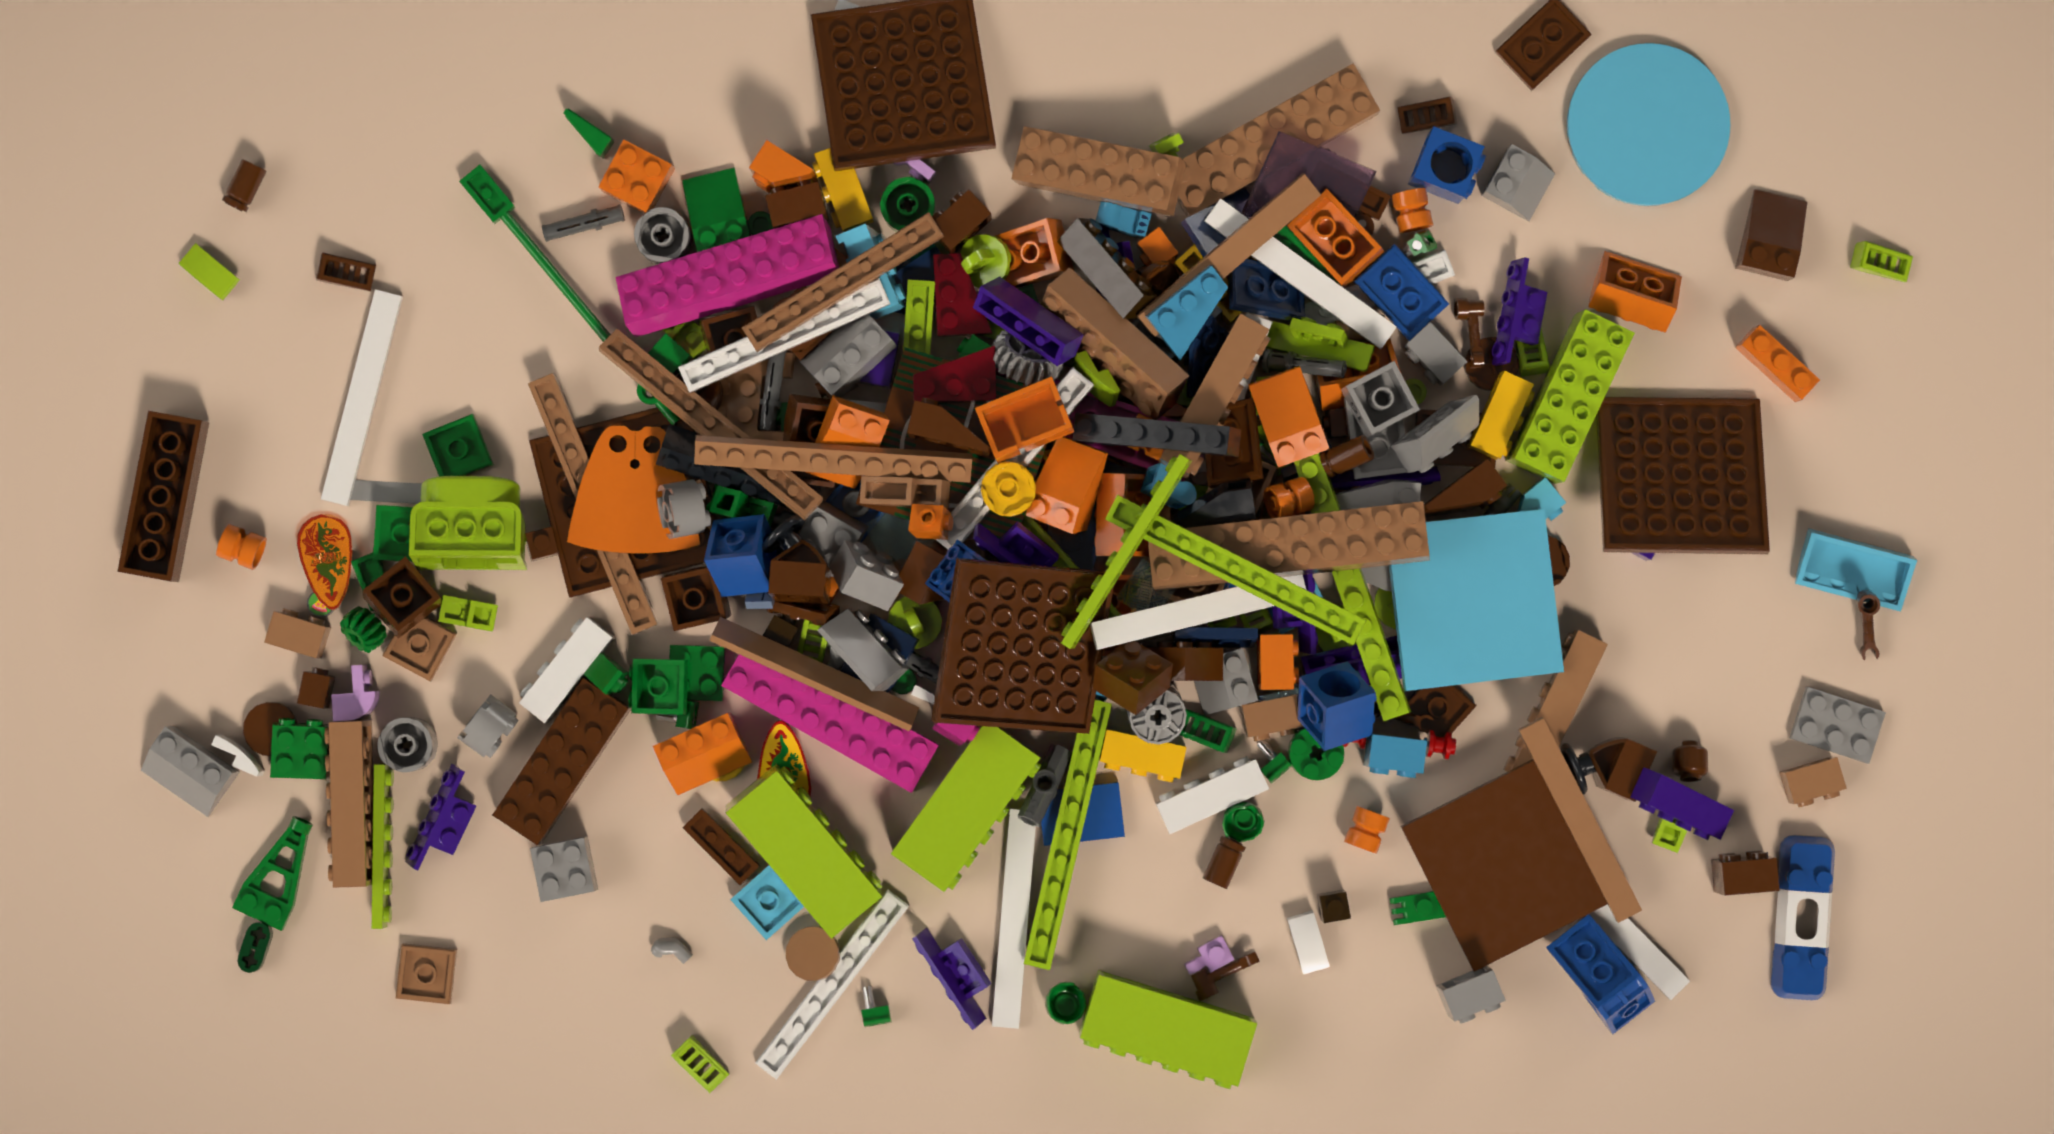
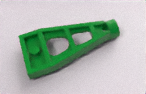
(263, 905)

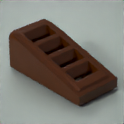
(1450, 111)
(322, 269)

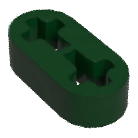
(249, 944)

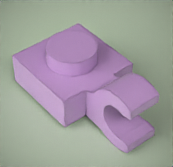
(919, 170)
(1212, 954)

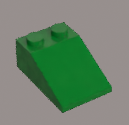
(716, 209)

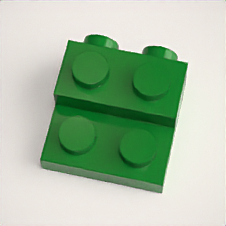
(658, 686)
(298, 749)

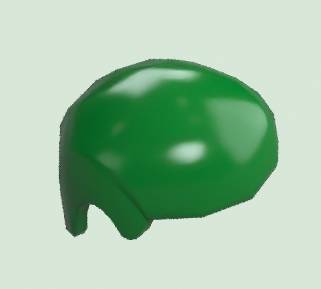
(1243, 821)
(1065, 1003)

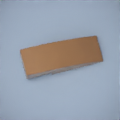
(904, 491)

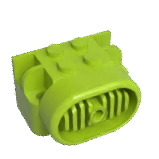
(468, 525)

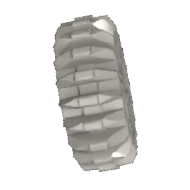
(1021, 361)

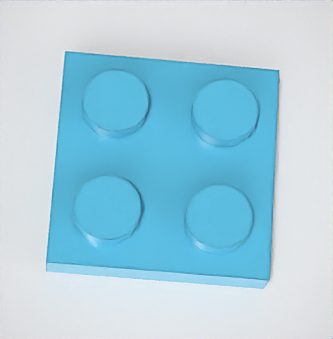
(767, 902)

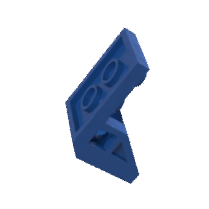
(1602, 973)

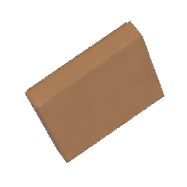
(421, 648)
(426, 973)

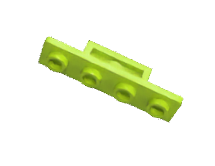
(1319, 341)

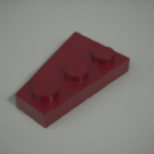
(956, 299)
(960, 380)

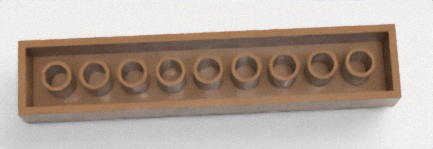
(1306, 544)

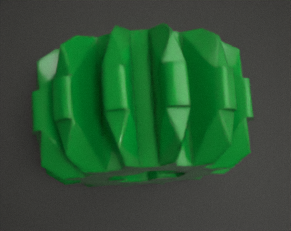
(363, 629)

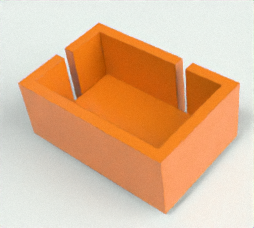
(1024, 419)

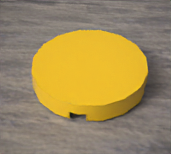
(1008, 489)

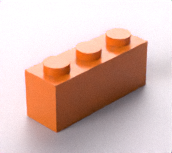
(1777, 363)

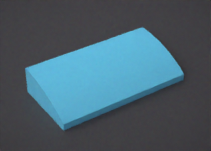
(1851, 566)

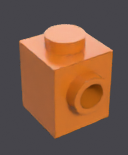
(1156, 248)
(930, 521)

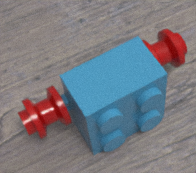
(1402, 753)

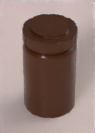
(244, 185)
(1347, 456)
(1224, 862)

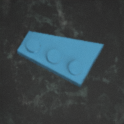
(1187, 310)

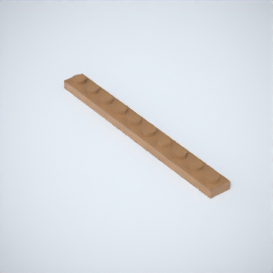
(703, 418)
(832, 458)
(574, 462)

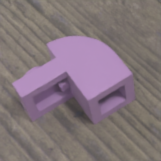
(360, 702)

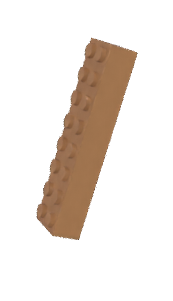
(1238, 157)

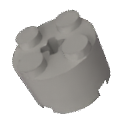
(653, 224)
(683, 508)
(487, 727)
(394, 735)

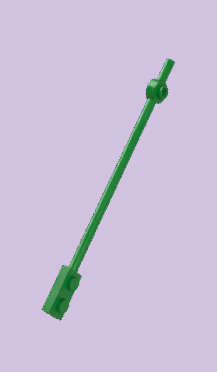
(497, 208)

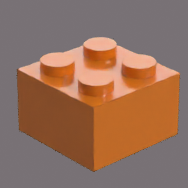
(636, 177)
(1276, 662)

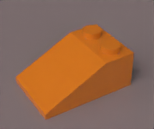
(1335, 238)
(1036, 252)
(1289, 416)
(850, 425)
(1068, 486)

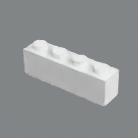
(566, 670)
(1211, 795)

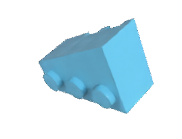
(857, 242)

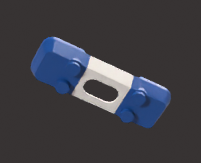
(1803, 873)

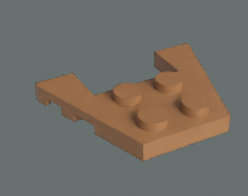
(743, 395)

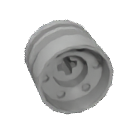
(1170, 720)

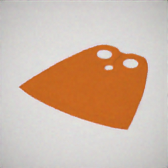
(619, 504)

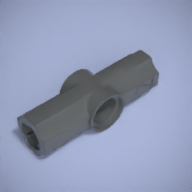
(1038, 799)

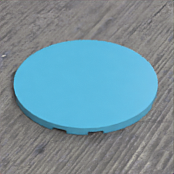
(1648, 124)

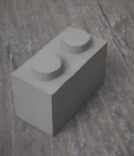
(1434, 355)

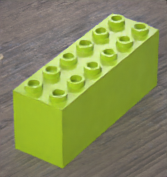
(1570, 396)
(967, 806)
(804, 850)
(1167, 1029)

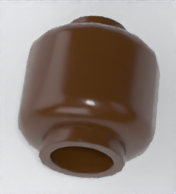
(1690, 761)

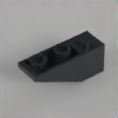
(1224, 504)

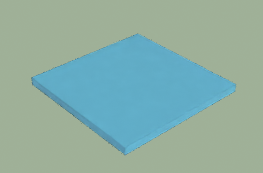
(1478, 604)

